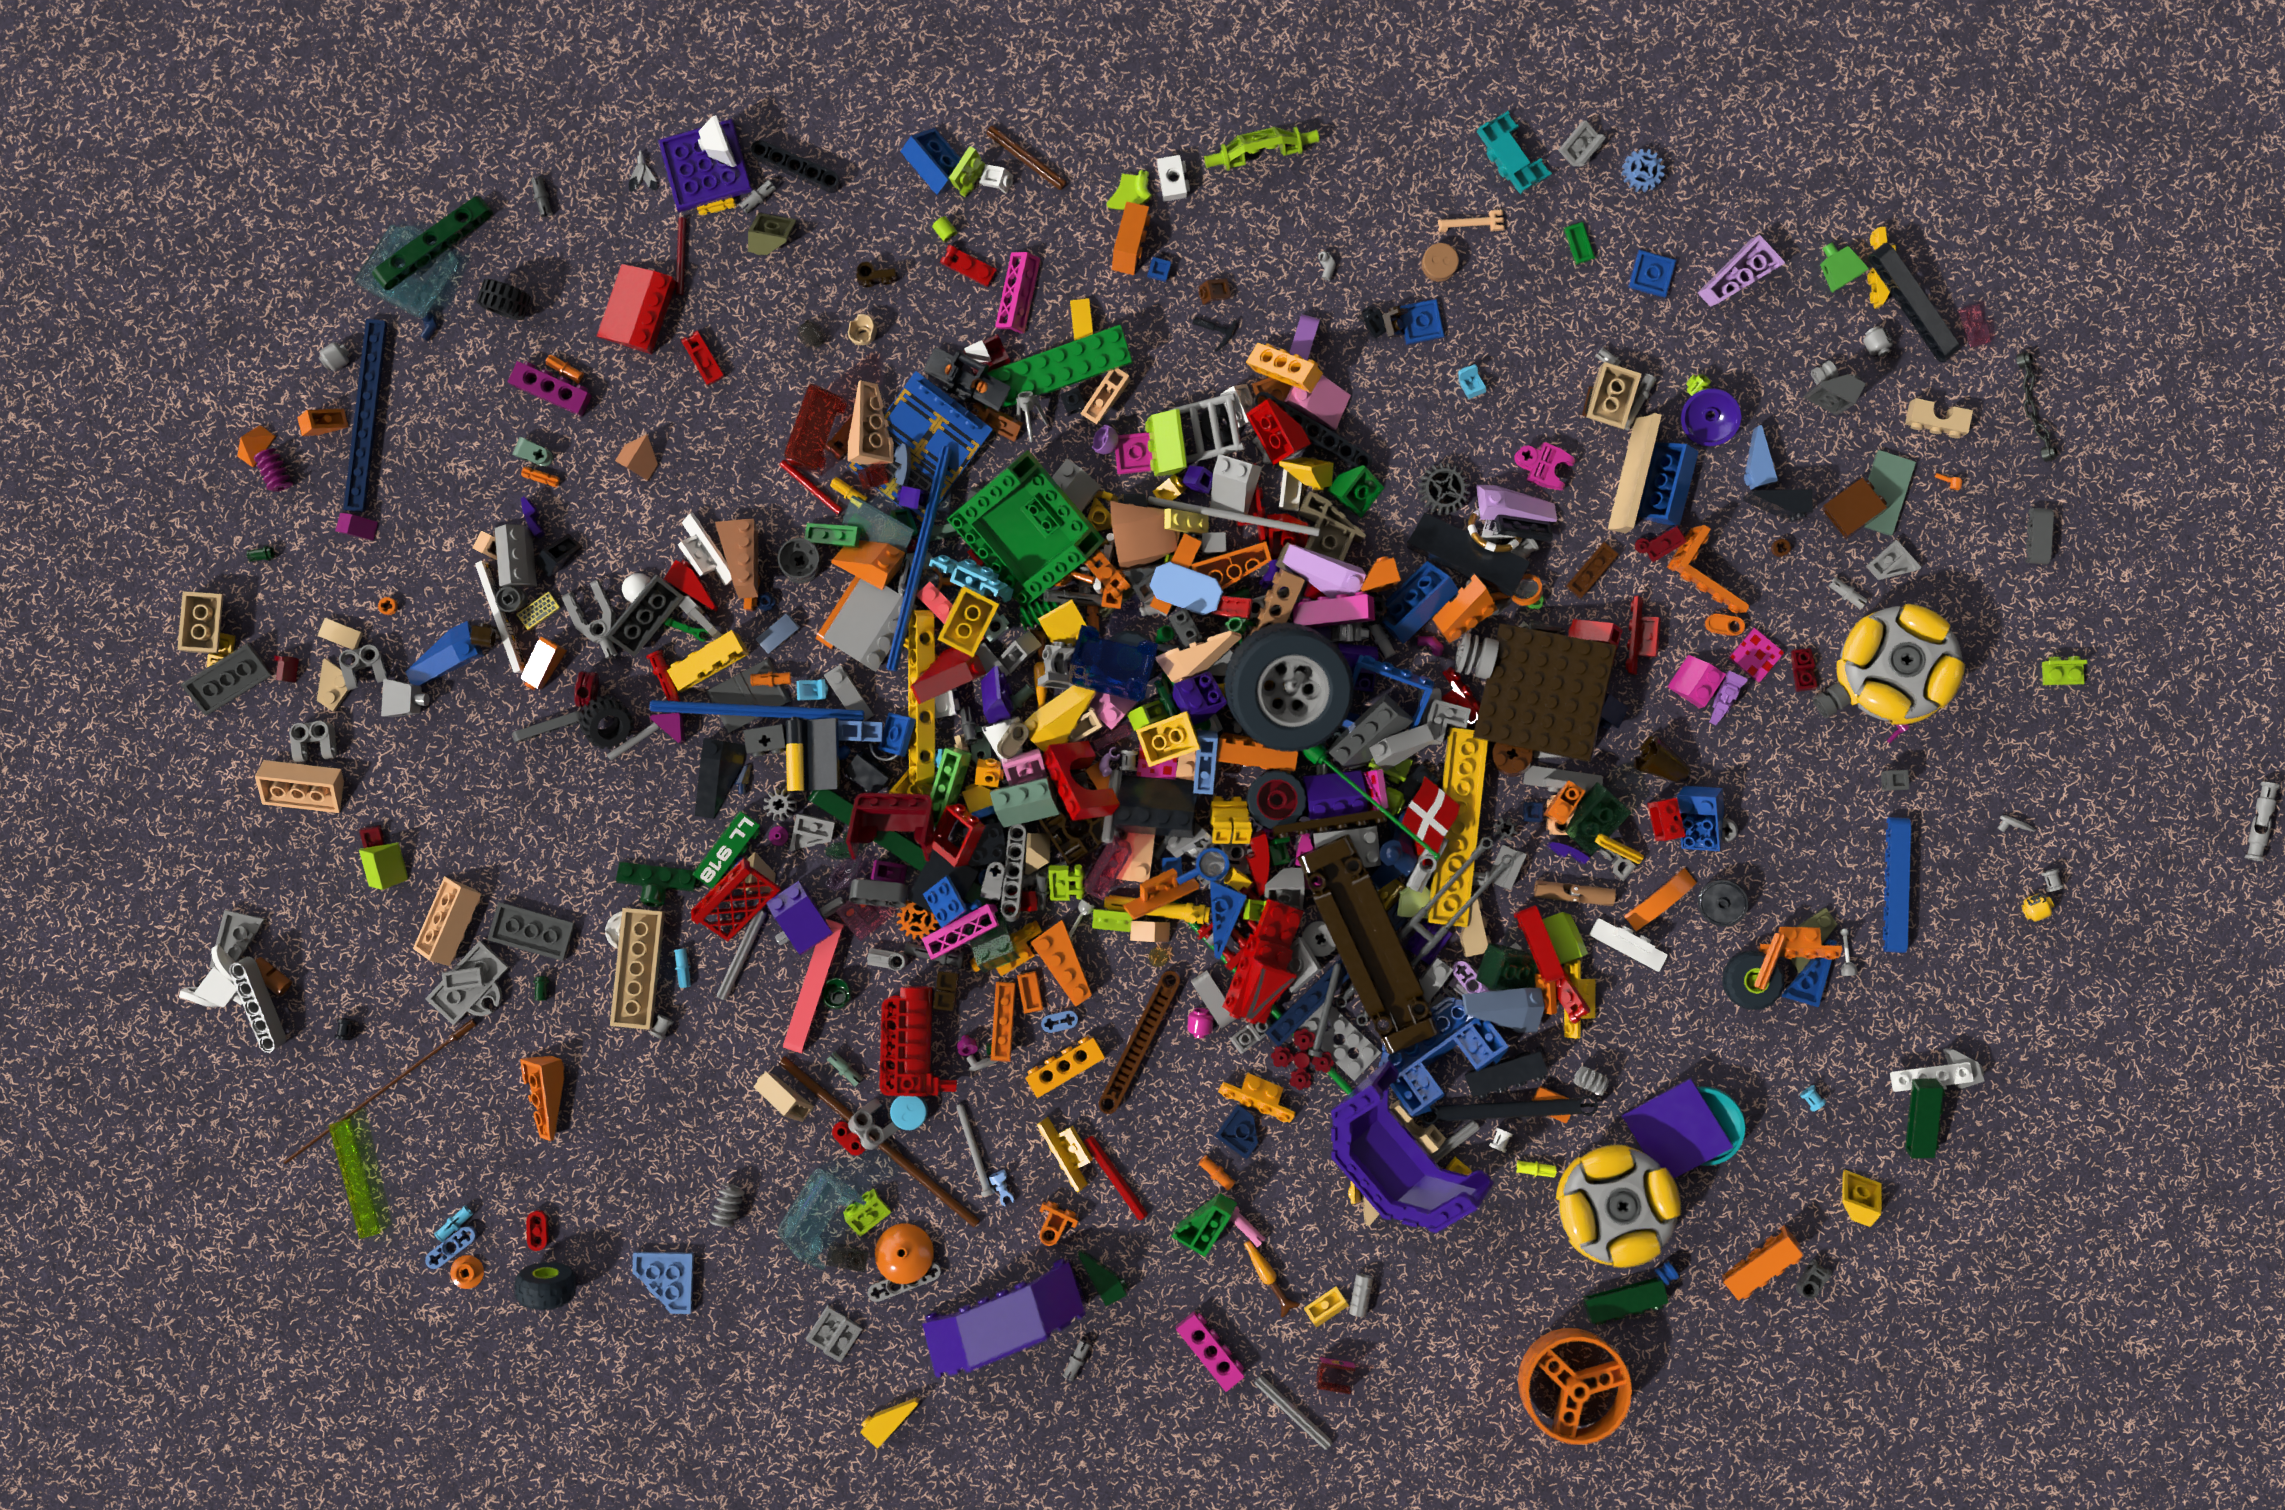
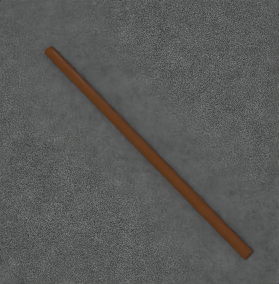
(885, 1146)

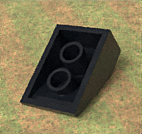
(1786, 504)

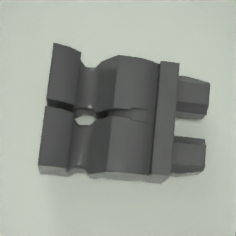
(1184, 629)

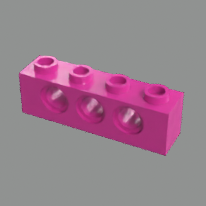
(1226, 1378)

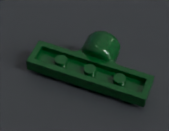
(655, 881)

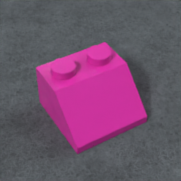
(1696, 681)

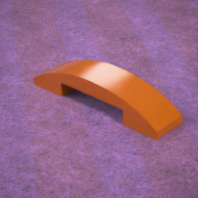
(1660, 900)

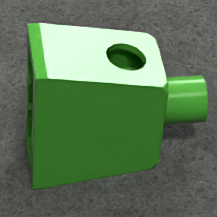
(1841, 266)

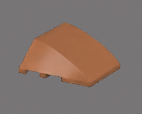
(1140, 535)

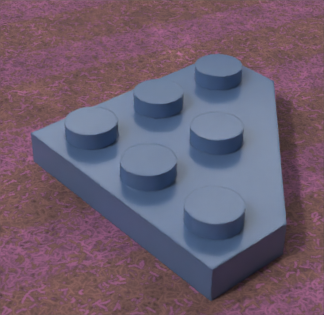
(667, 1278)

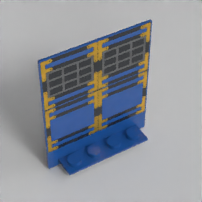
(927, 421)

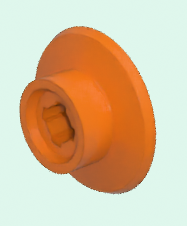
(474, 1269)

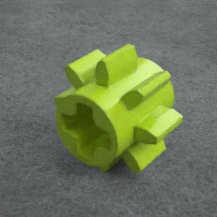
(1697, 383)

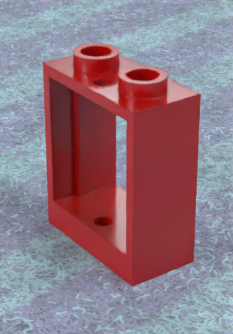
(1662, 819)
(948, 850)

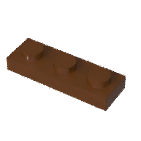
(1591, 570)

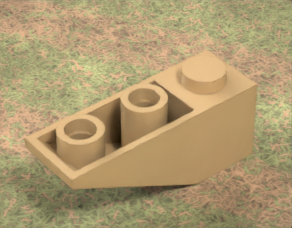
(1473, 937)

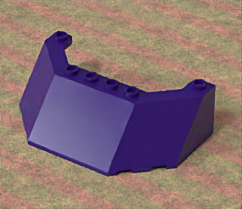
(1393, 1166)
(1005, 1322)

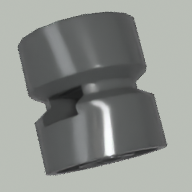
(511, 599)
(1833, 699)

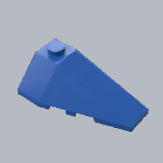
(446, 655)

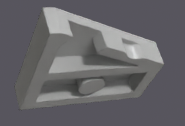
(1892, 562)

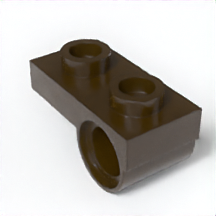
(884, 276)
(484, 635)

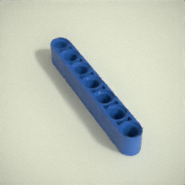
(1897, 886)

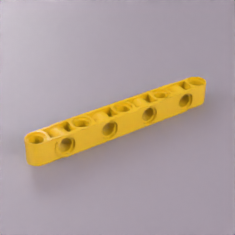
(923, 734)

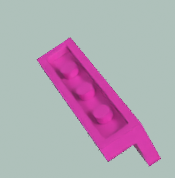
(1021, 291)
(958, 927)

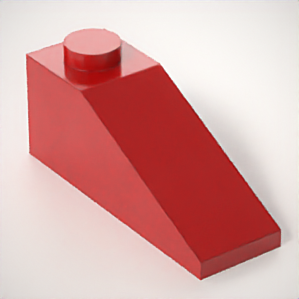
(688, 581)

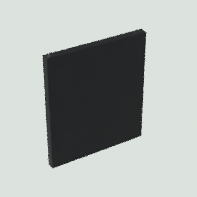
(936, 870)

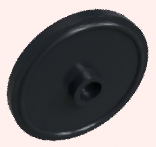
(1723, 902)

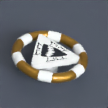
(1490, 535)

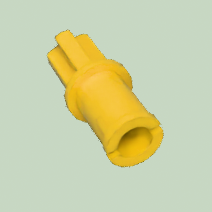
(846, 490)

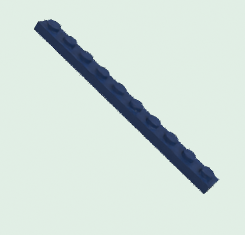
(365, 415)
(1316, 994)

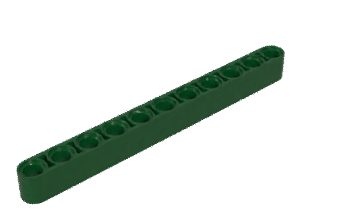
(889, 840)

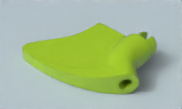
(1131, 189)

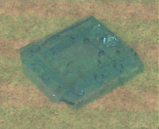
(419, 290)

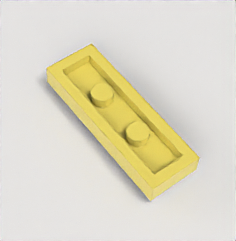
(1186, 521)

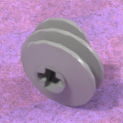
(1309, 934)

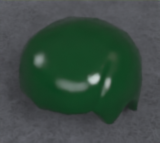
(840, 1000)

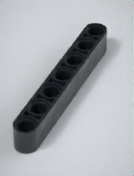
(1914, 302)
(1322, 432)

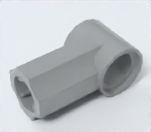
(885, 959)

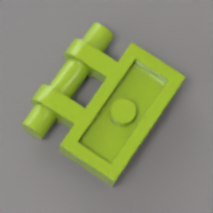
(967, 171)
(1060, 882)

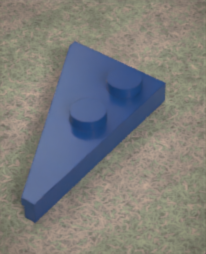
(1811, 981)

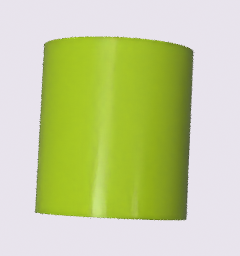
(944, 228)

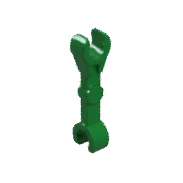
(685, 628)

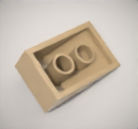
(1613, 395)

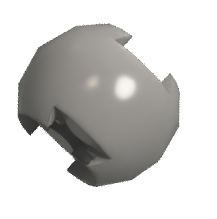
(1733, 830)

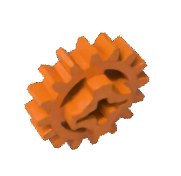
(923, 925)

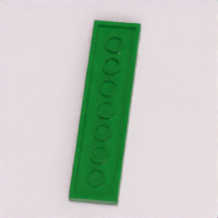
(1065, 364)

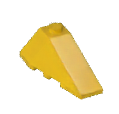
(1058, 717)

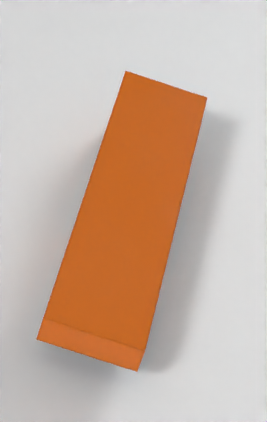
(1183, 556)

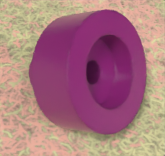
(783, 835)
(967, 1046)

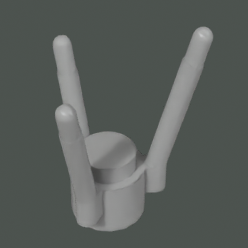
(1026, 401)

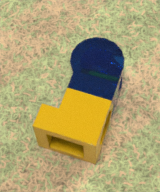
(1235, 879)

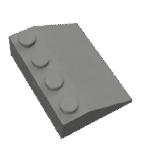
(866, 624)

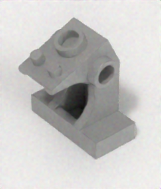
(1057, 654)

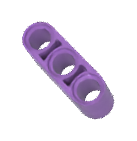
(1304, 336)

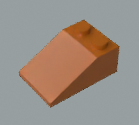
(871, 562)

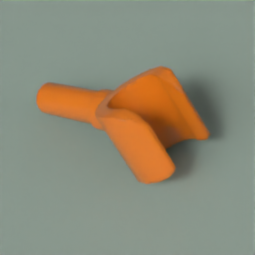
(1955, 482)

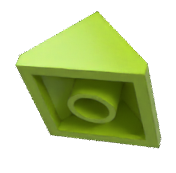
(383, 865)

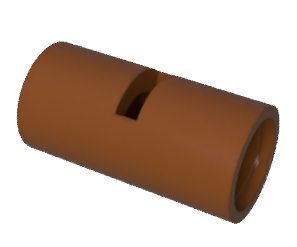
(273, 978)

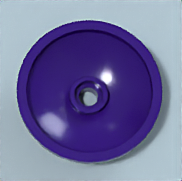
(1714, 429)

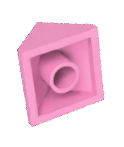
(1024, 767)

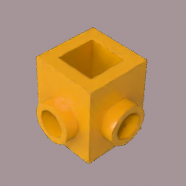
(988, 773)

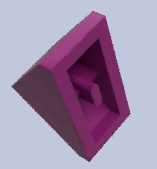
(356, 526)
(671, 724)
(888, 871)

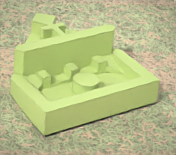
(1412, 901)

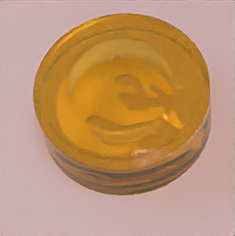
(1158, 957)

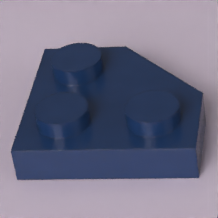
(1239, 1131)

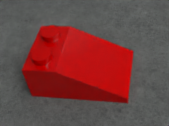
(1277, 431)

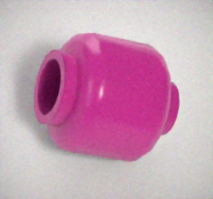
(1200, 1022)

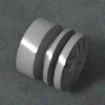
(1480, 657)

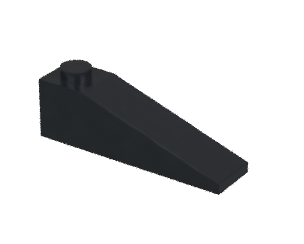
(717, 771)

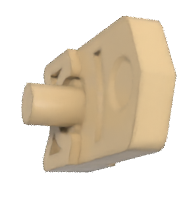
(960, 743)

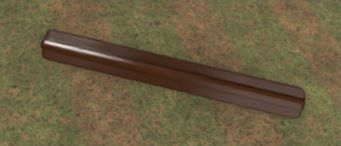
(1026, 157)

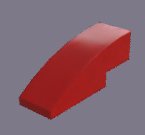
(1259, 860)

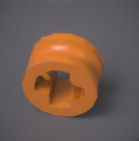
(385, 600)

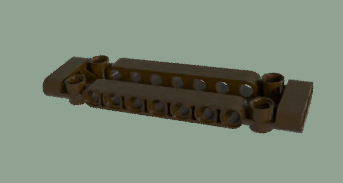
(1368, 944)

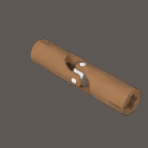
(1589, 894)

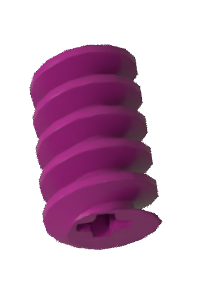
(271, 470)

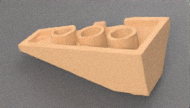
(869, 434)
(1198, 658)
(1139, 863)

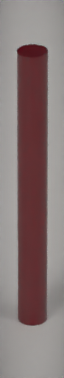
(680, 256)

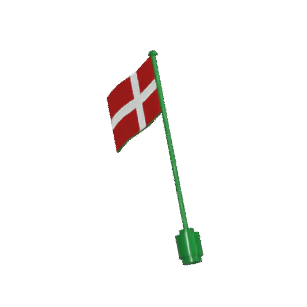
(1427, 815)

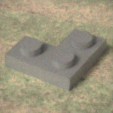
(1445, 713)

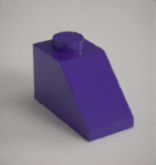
(912, 497)

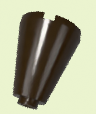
(1661, 761)

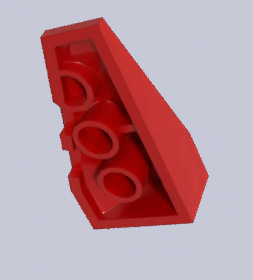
(947, 673)

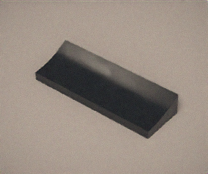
(1462, 554)

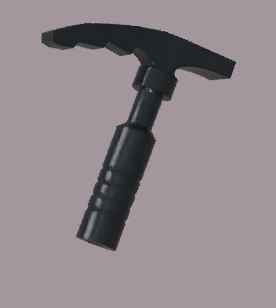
(1212, 326)

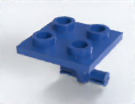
(947, 903)

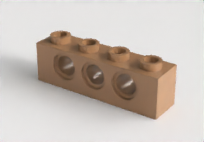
(1281, 579)

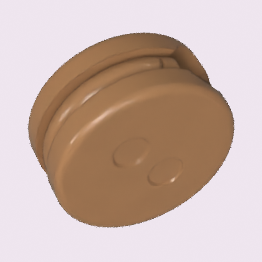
(1440, 262)

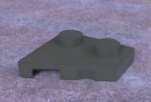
(1140, 580)

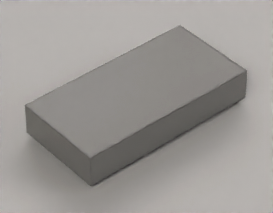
(463, 979)

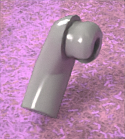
(1328, 264)

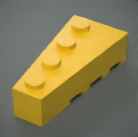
(707, 661)

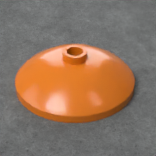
(917, 1257)

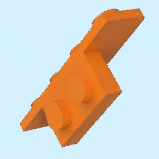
(1159, 892)
(1804, 943)

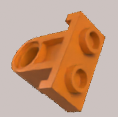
(1055, 1221)

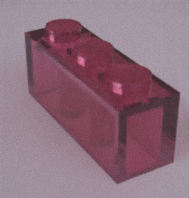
(1107, 867)

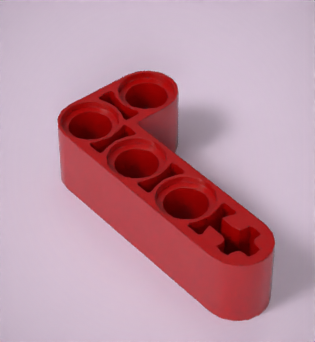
(1539, 944)

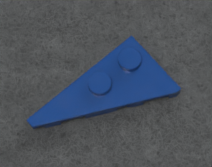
(1225, 910)

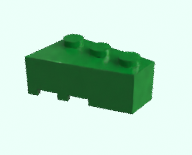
(1205, 1224)

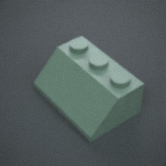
(1025, 801)

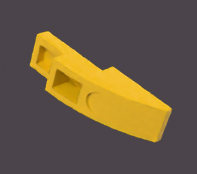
(1879, 290)

